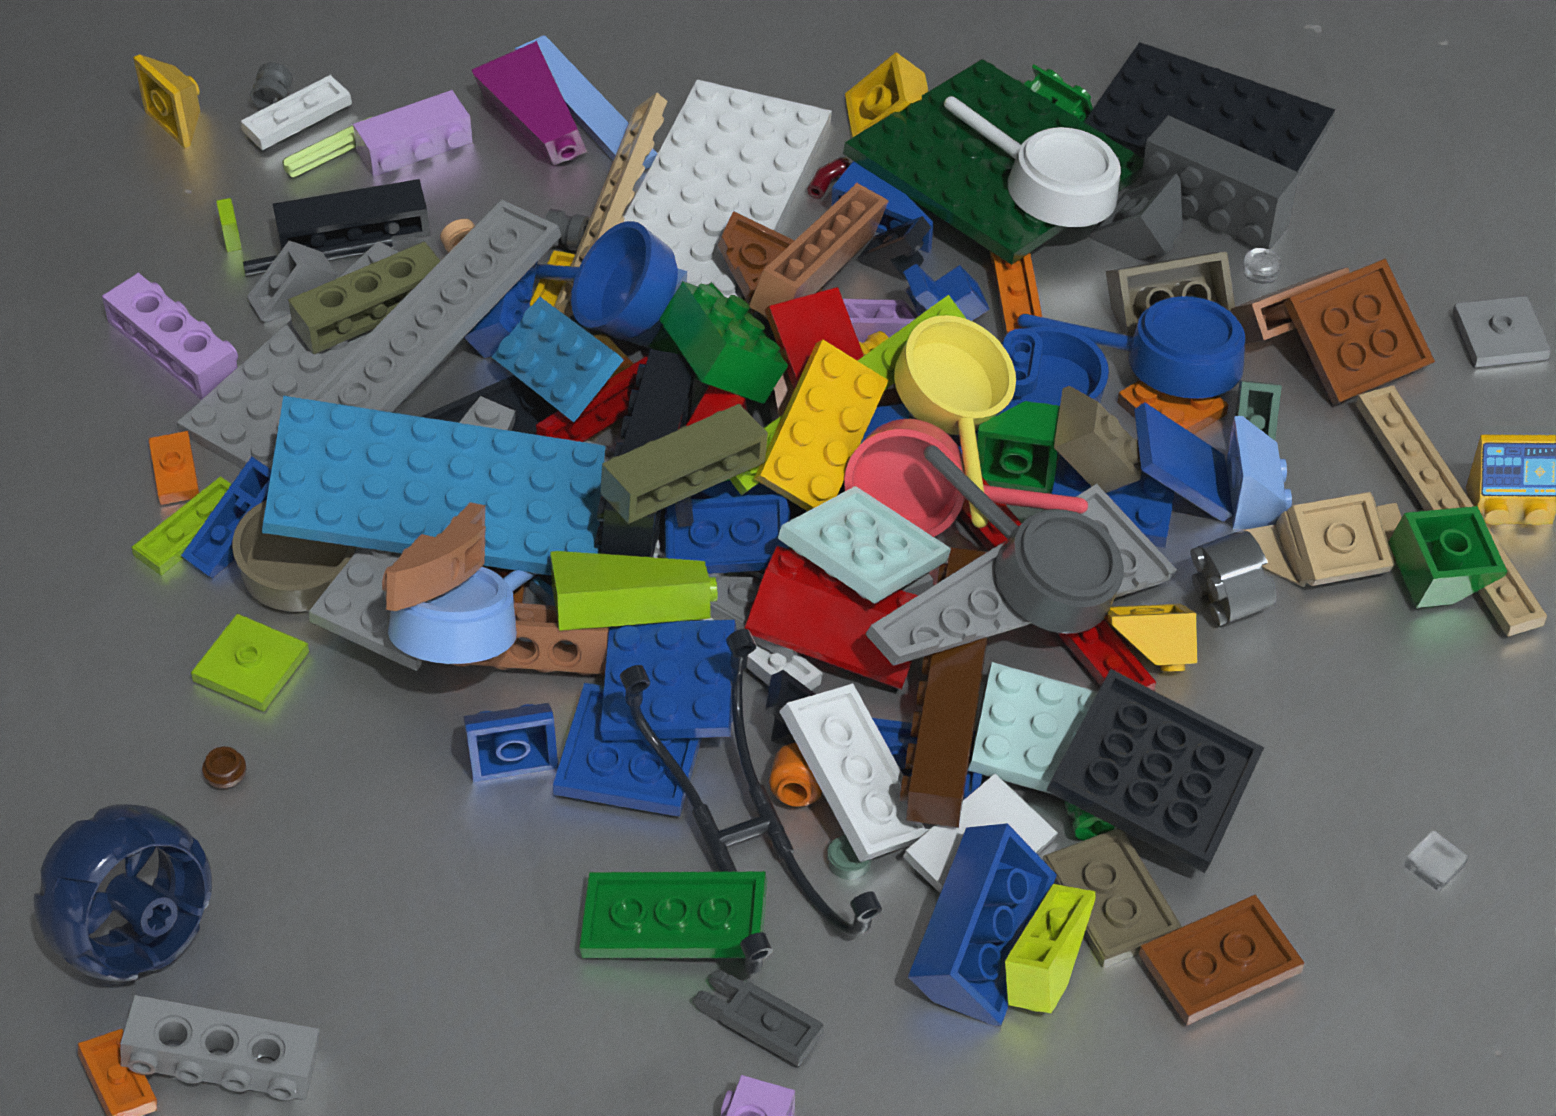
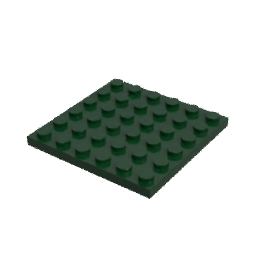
(959, 170)

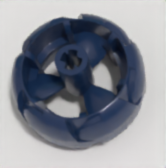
(159, 916)

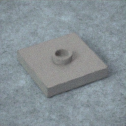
(1501, 331)

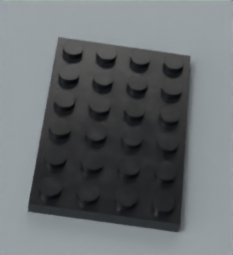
(1212, 100)

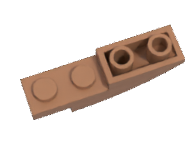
(438, 562)

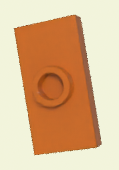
(174, 467)

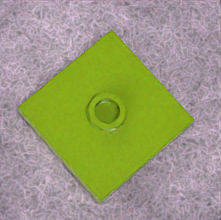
(250, 662)

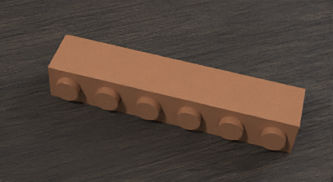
(821, 249)

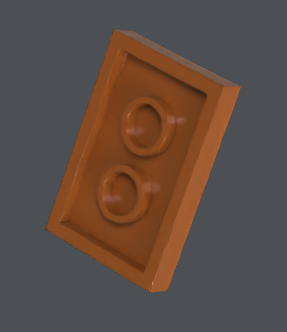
(1221, 959)

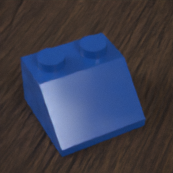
(511, 742)

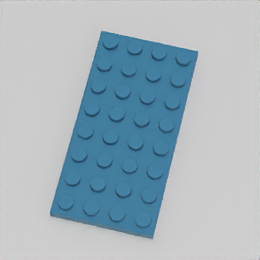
(395, 476)

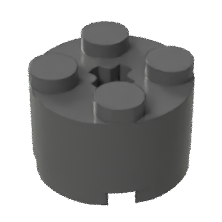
(1232, 577)

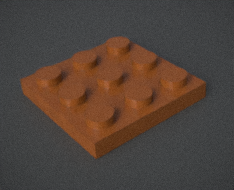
(1359, 332)

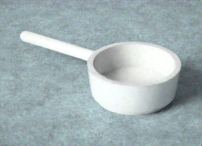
(1057, 173)

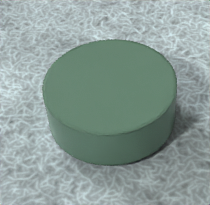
(843, 860)

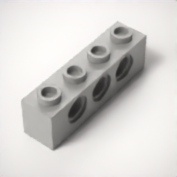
(205, 1029)

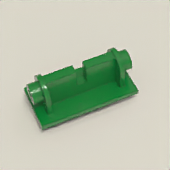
(1050, 85)

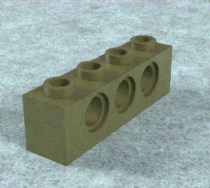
(358, 299)

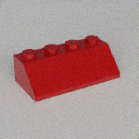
(823, 617)

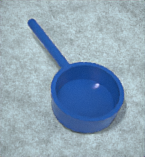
(620, 282)
(1178, 346)
(1065, 361)

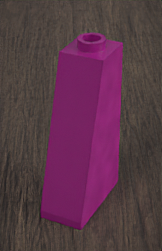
(530, 100)

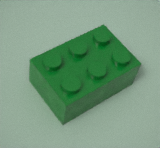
(723, 341)

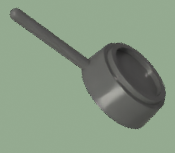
(1054, 566)

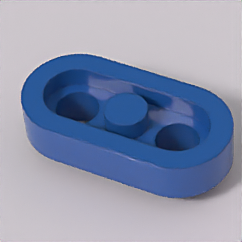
(1025, 352)

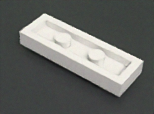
(296, 112)

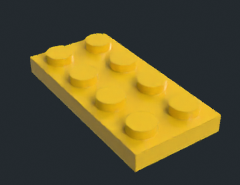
(821, 427)

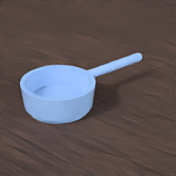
(462, 624)

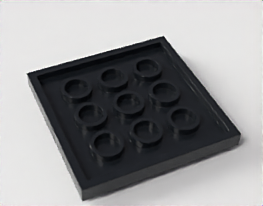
(1156, 770)

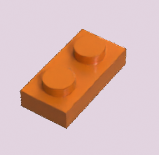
(116, 1086)

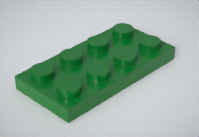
(671, 914)

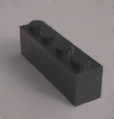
(354, 215)

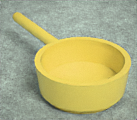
(956, 380)

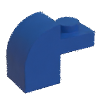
(957, 284)

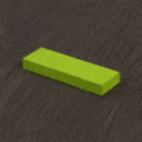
(166, 543)

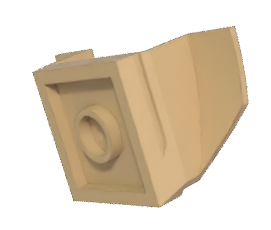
(1330, 540)

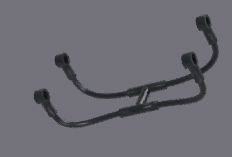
(755, 946)

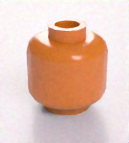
(792, 779)

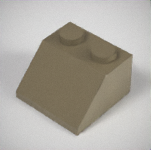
(1095, 442)

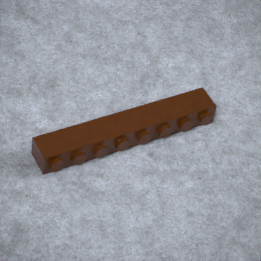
(945, 724)

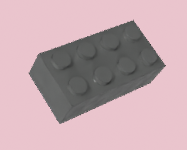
(1223, 182)

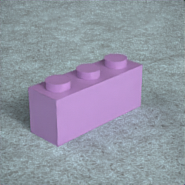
(412, 133)

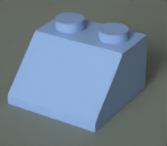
(1255, 477)

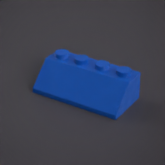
(978, 920)

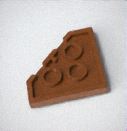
(749, 250)

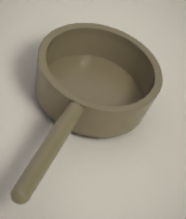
(284, 569)

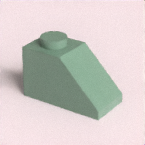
(1259, 404)

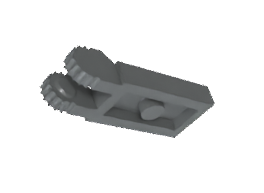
(761, 1017)

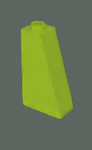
(628, 590)

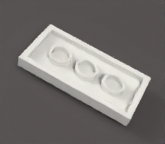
(853, 770)

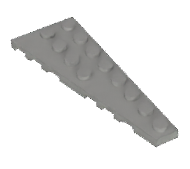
(355, 599)
(973, 607)

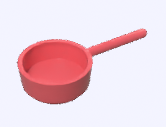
(897, 474)

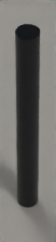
(331, 252)

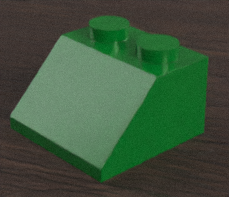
(1019, 447)
(1445, 555)

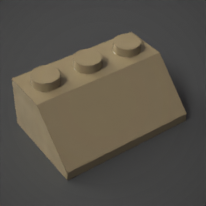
(1143, 285)

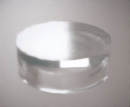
(1261, 266)

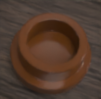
(224, 767)

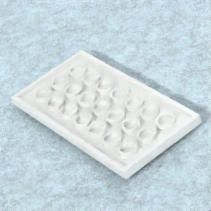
(720, 158)

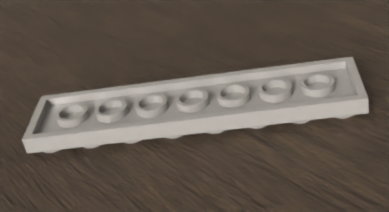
(439, 310)

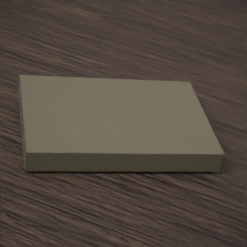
(1127, 902)

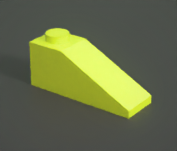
(1048, 948)

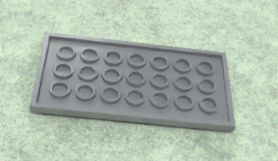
(245, 408)

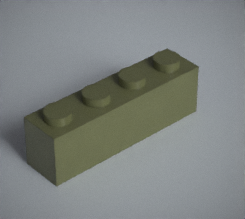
(683, 463)

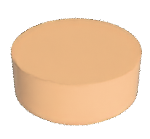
(455, 232)

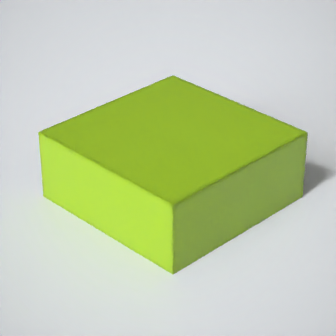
(229, 225)

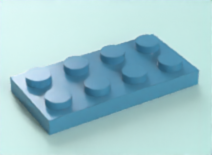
(557, 358)

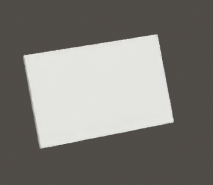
(988, 805)

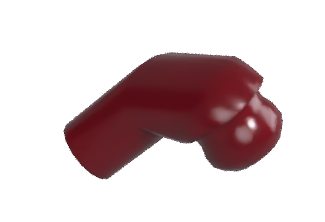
(825, 175)

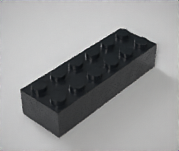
(657, 410)

